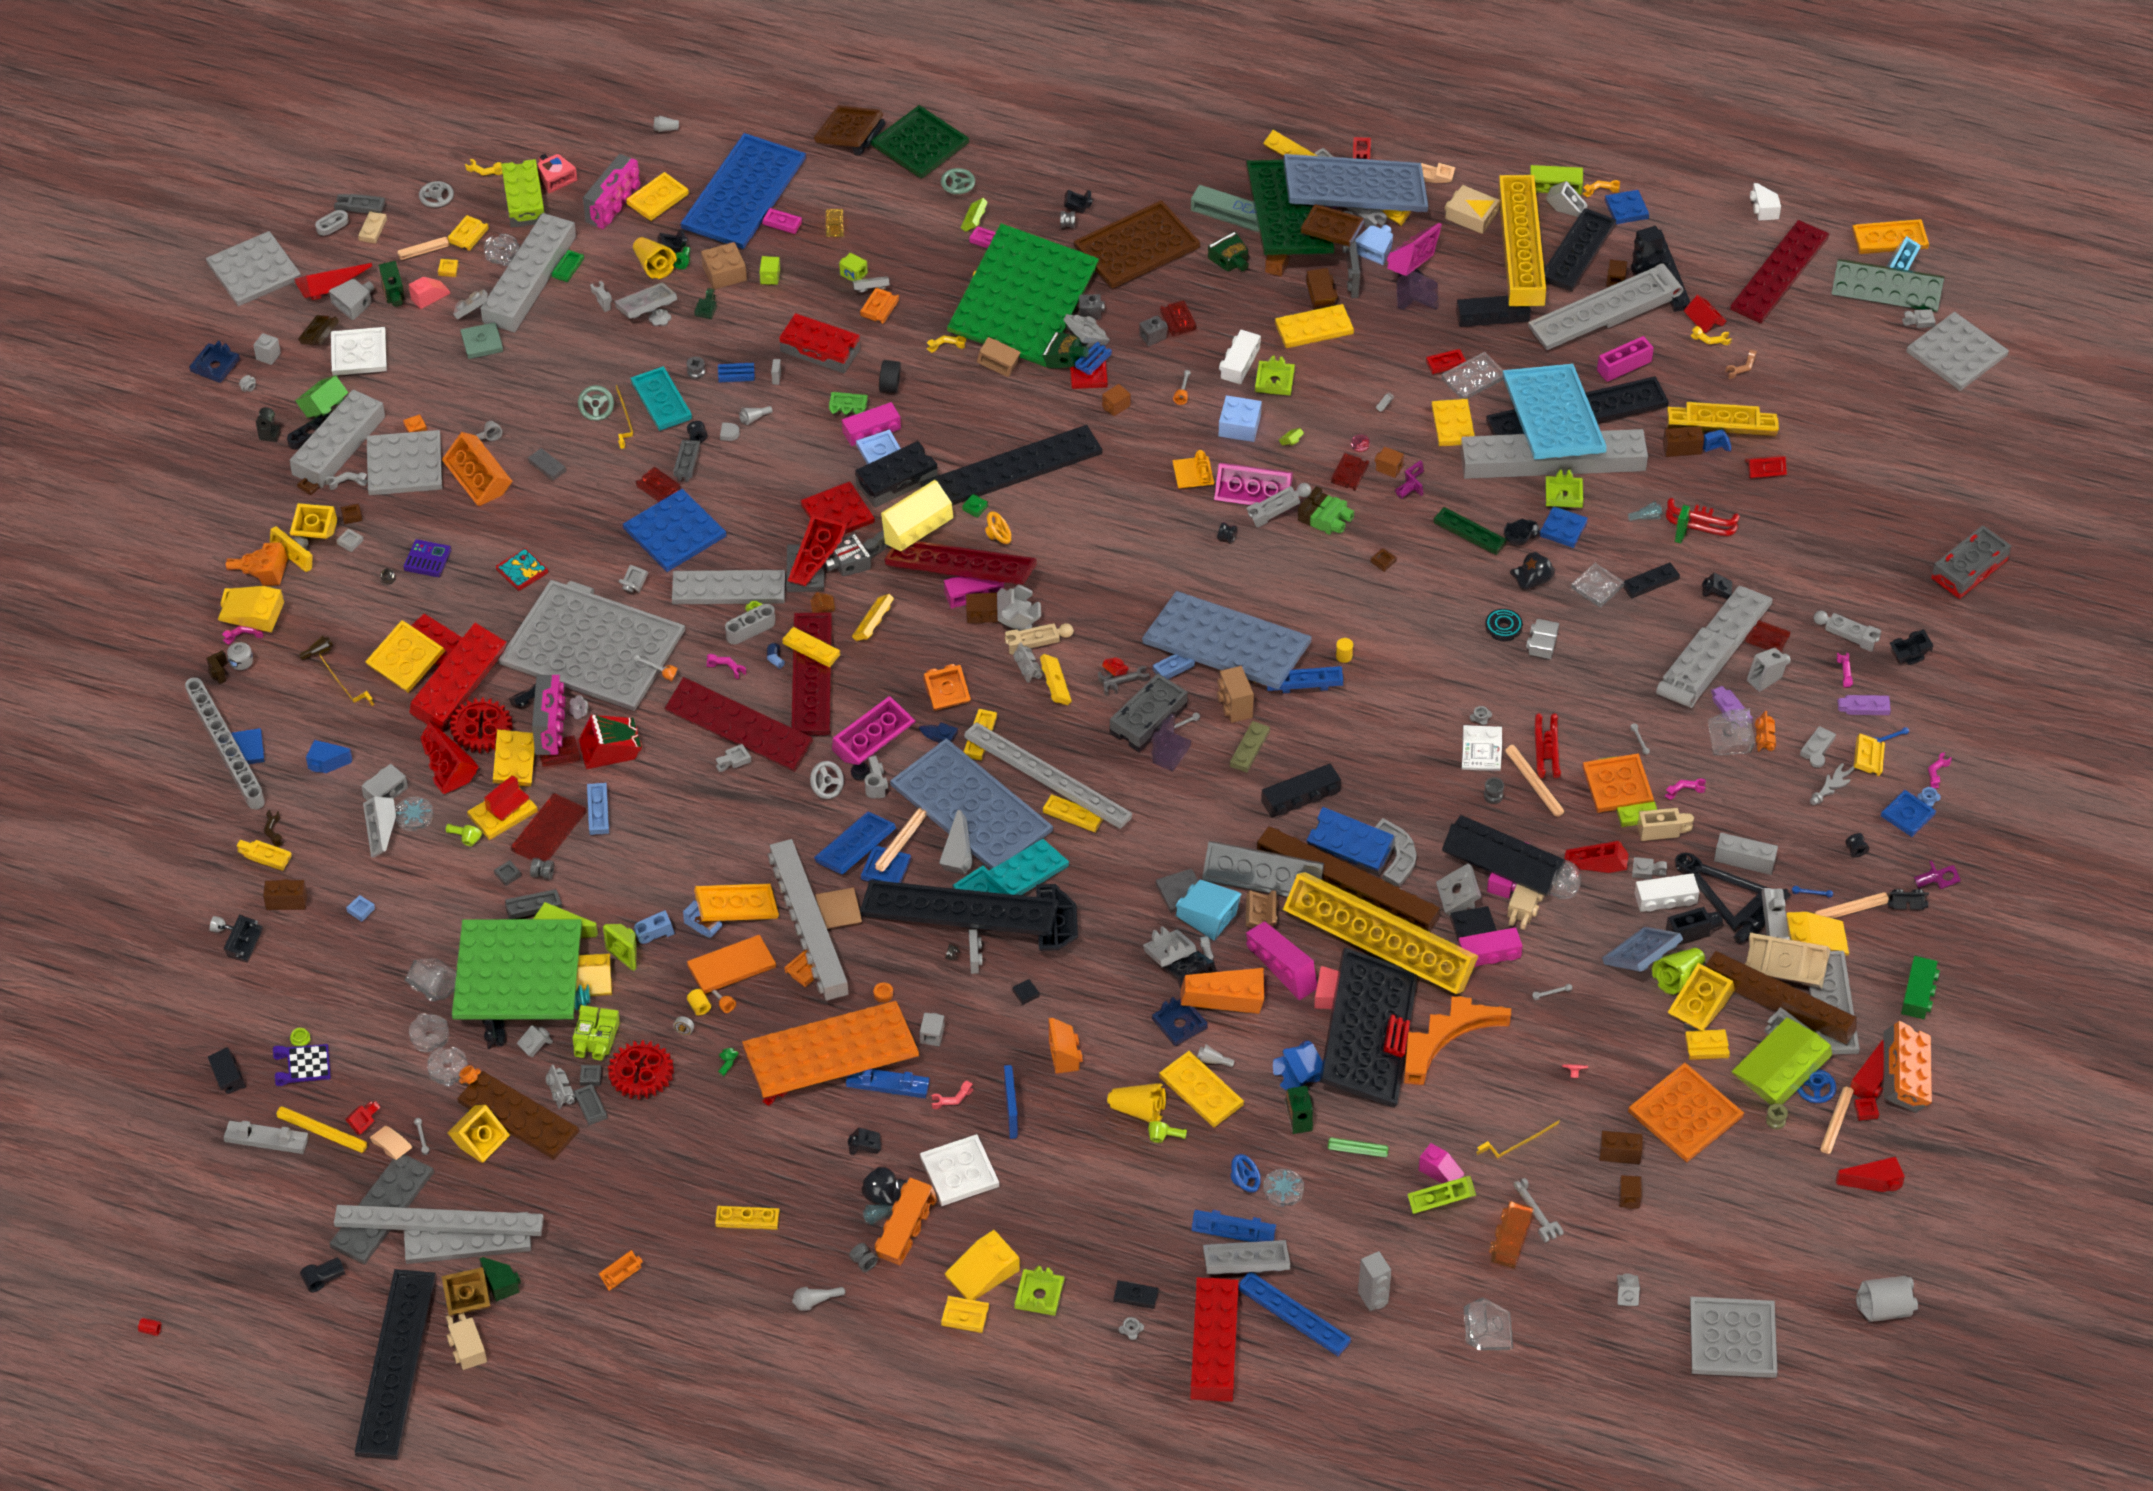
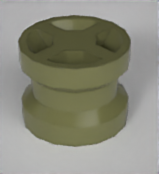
(1778, 1121)

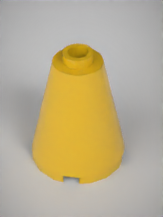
(654, 257)
(1139, 1101)

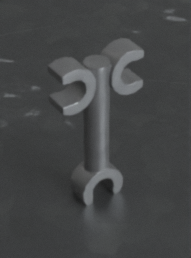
(1111, 683)

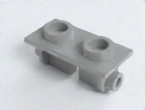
(1026, 663)
(557, 1080)

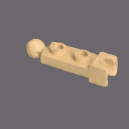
(1037, 636)

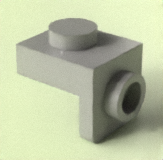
(633, 579)
(534, 1040)
(1628, 1290)

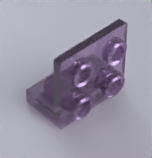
(1417, 288)
(1167, 746)

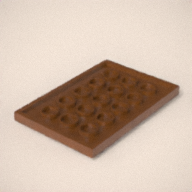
(1138, 243)

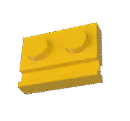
(468, 232)
(1869, 754)
(1707, 1044)
(965, 1314)

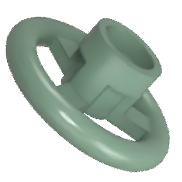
(958, 183)
(583, 396)

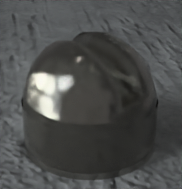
(390, 576)
(950, 955)

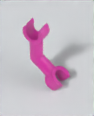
(230, 635)
(713, 660)
(1847, 678)
(1934, 778)
(1672, 790)

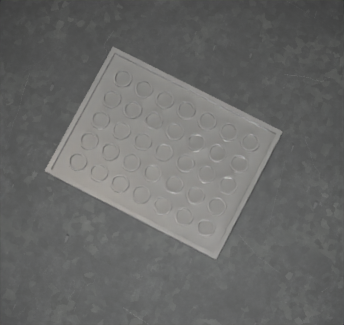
(592, 644)

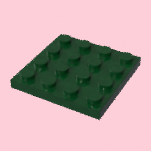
(920, 141)

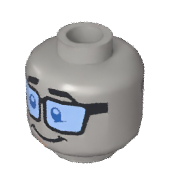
(240, 656)

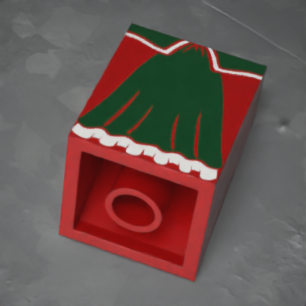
(609, 741)

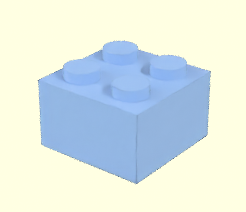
(1240, 418)

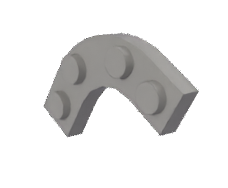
(1405, 854)

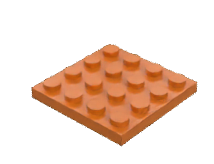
(1685, 1112)

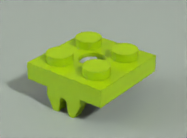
(1278, 369)
(1556, 485)
(1043, 1280)

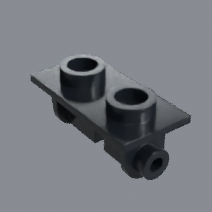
(1915, 898)
(492, 1033)

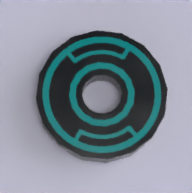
(1505, 616)

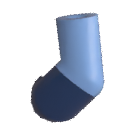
(772, 655)

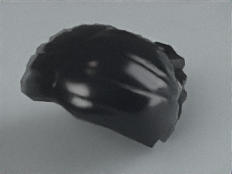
(1520, 531)

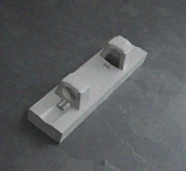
(1775, 920)
(266, 1137)

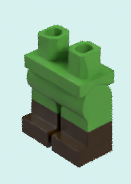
(1324, 512)

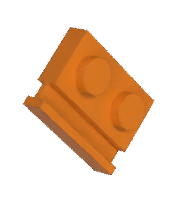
(879, 305)
(800, 969)

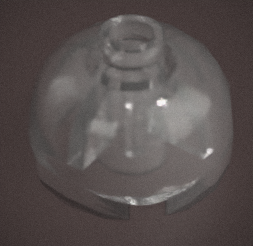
(1567, 881)

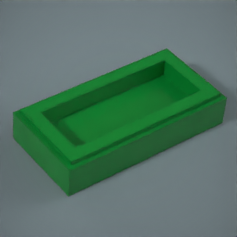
(567, 265)
(1682, 524)

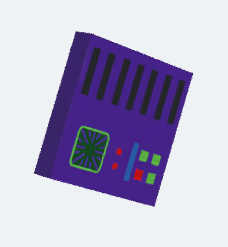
(427, 558)

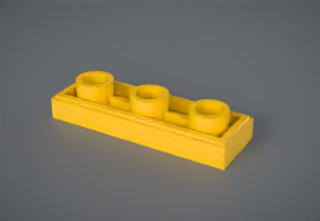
(1055, 679)
(756, 1217)

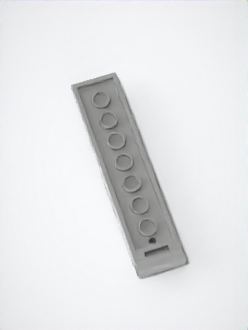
(1607, 307)
(1713, 647)

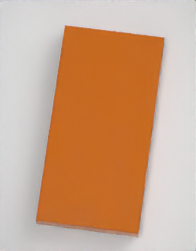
(731, 964)

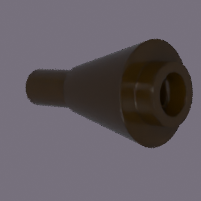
(321, 646)

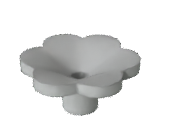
(659, 317)
(578, 707)

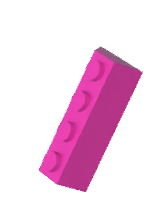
(1414, 251)
(1249, 484)
(871, 732)

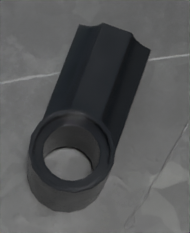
(317, 1276)

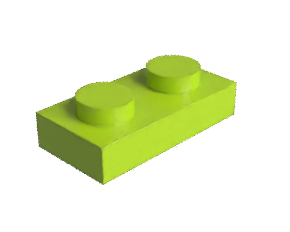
(974, 214)
(1629, 814)

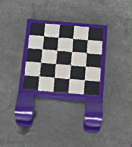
(304, 1063)

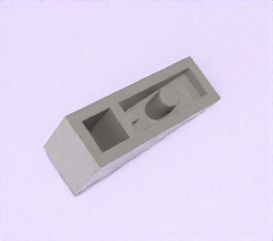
(379, 821)
(957, 851)

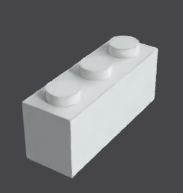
(1240, 356)
(1666, 892)

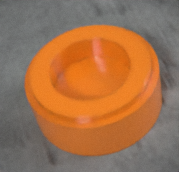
(883, 992)

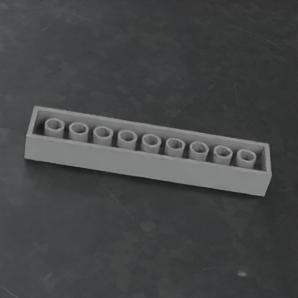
(1512, 456)

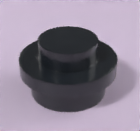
(860, 771)

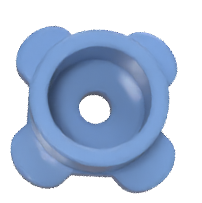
(1929, 792)

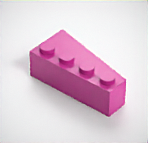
(1283, 959)

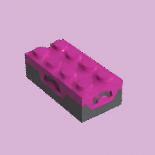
(611, 191)
(548, 714)

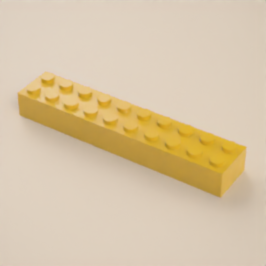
(1521, 240)
(1380, 932)

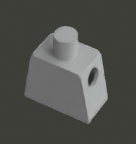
(352, 297)
(1767, 668)

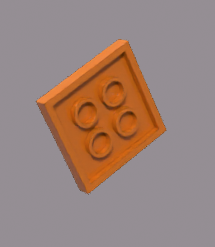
(1617, 782)

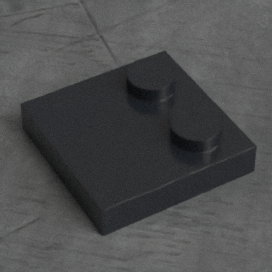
(1472, 922)

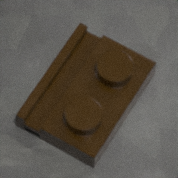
(318, 330)

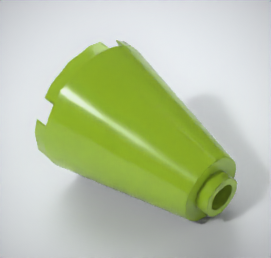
(1675, 969)

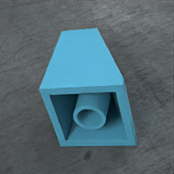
(1208, 907)

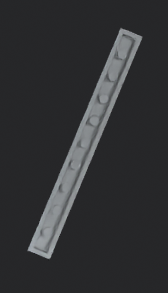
(1048, 775)
(438, 1220)

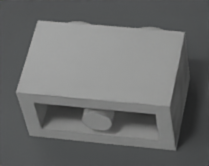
(387, 783)

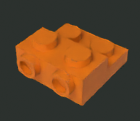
(946, 687)

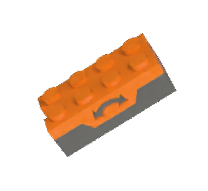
(1907, 1067)

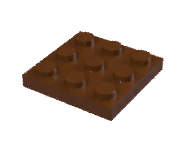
(848, 126)

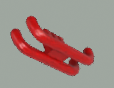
(1701, 520)
(1548, 747)

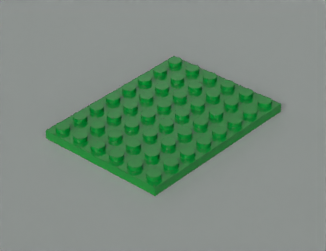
(1022, 292)

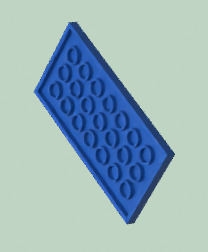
(743, 190)

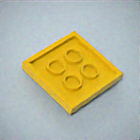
(405, 656)

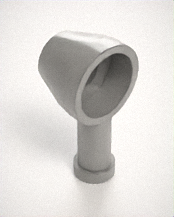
(491, 432)

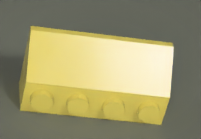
(916, 516)

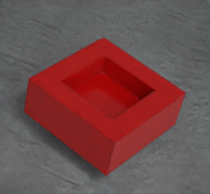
(1115, 666)
(1866, 1109)

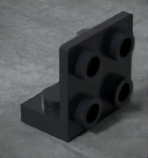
(1193, 964)

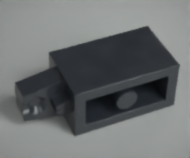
(1694, 924)

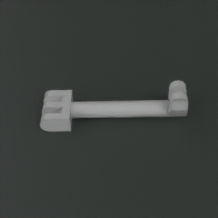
(1547, 1228)

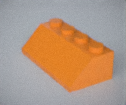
(476, 469)

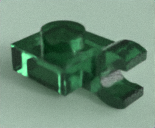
(706, 307)

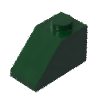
(500, 1278)

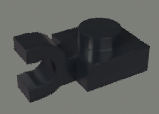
(523, 697)

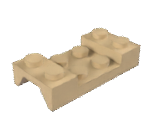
(1788, 959)

